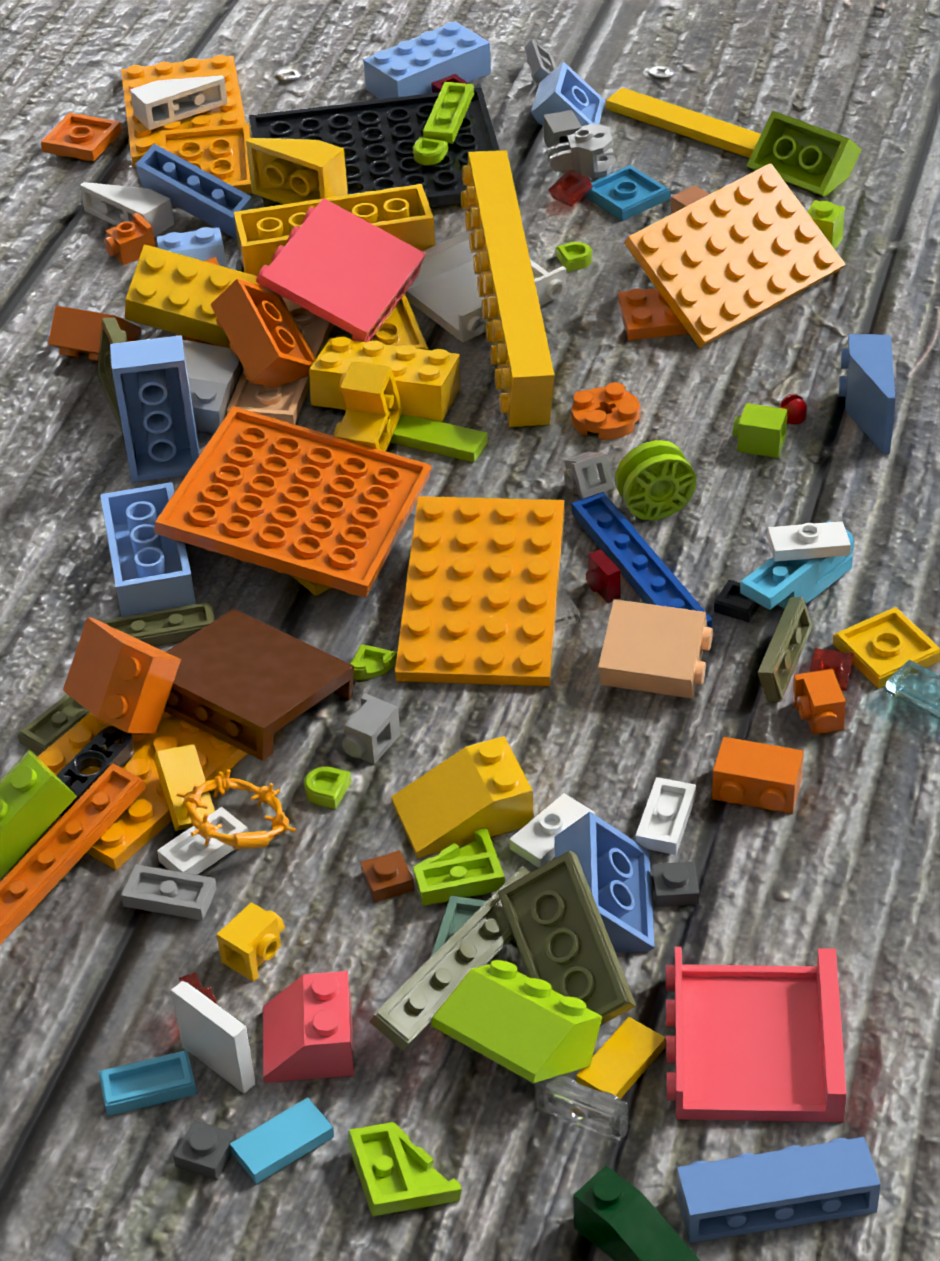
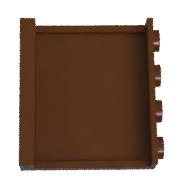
(250, 681)

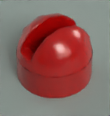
(795, 407)

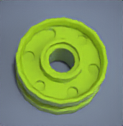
(655, 480)

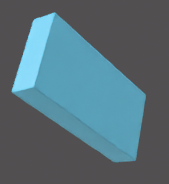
(147, 1083)
(282, 1140)

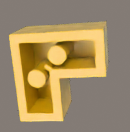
(371, 405)

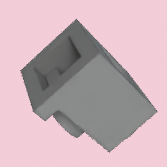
(583, 477)
(371, 729)

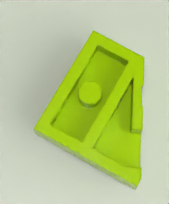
(460, 871)
(396, 1172)

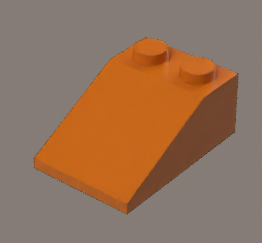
(120, 678)

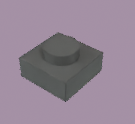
(675, 884)
(204, 1149)

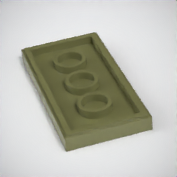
(566, 937)

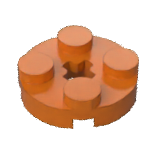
(590, 409)

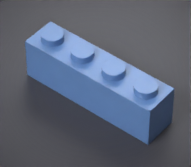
(192, 189)
(777, 1189)

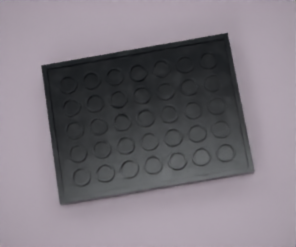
(381, 139)

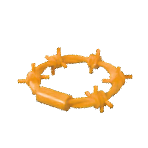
(243, 840)

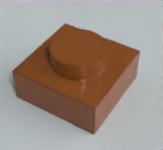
(387, 876)

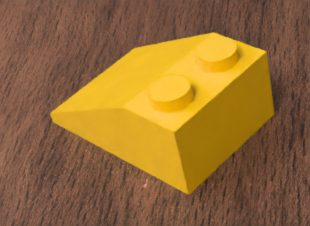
(296, 169)
(463, 794)

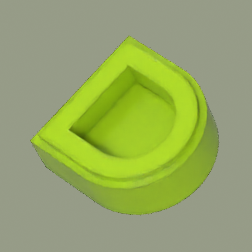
(429, 151)
(574, 255)
(327, 786)

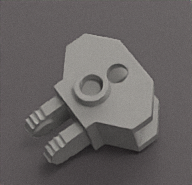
(584, 152)

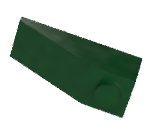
(625, 1222)

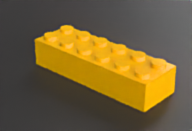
(397, 211)

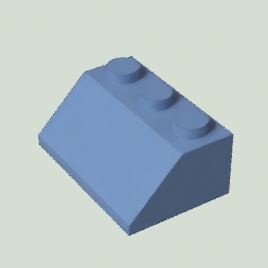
(617, 877)

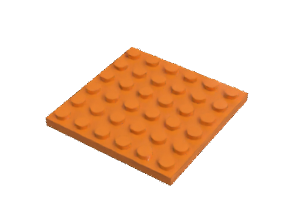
(295, 501)

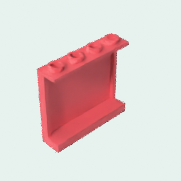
(343, 269)
(756, 1042)

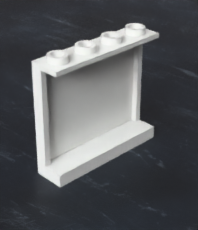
(449, 290)

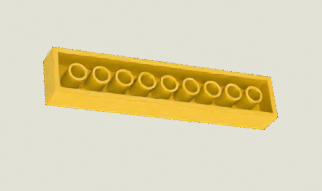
(508, 290)

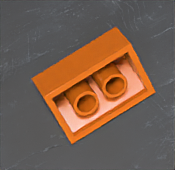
(262, 334)

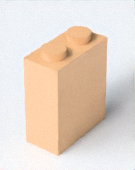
(654, 648)

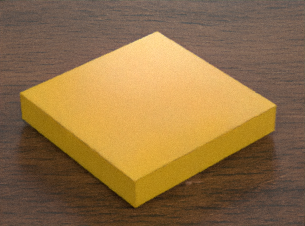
(885, 645)

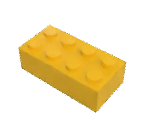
(177, 292)
(424, 378)

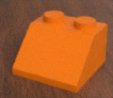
(80, 331)

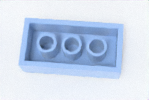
(426, 59)
(155, 407)
(147, 567)

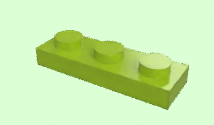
(449, 111)

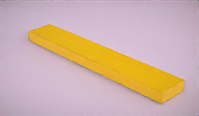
(683, 121)

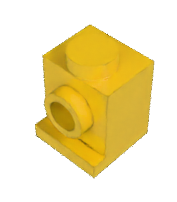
(250, 940)

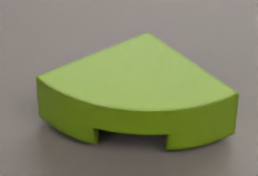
(372, 662)

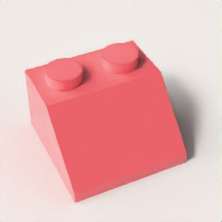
(309, 1030)

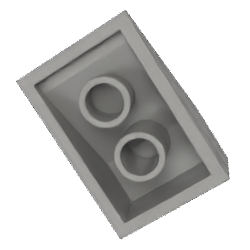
(212, 381)

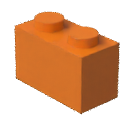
(757, 775)

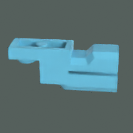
(806, 578)

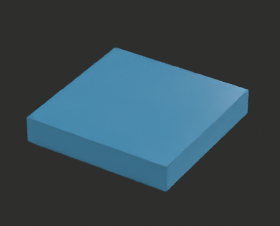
(627, 193)

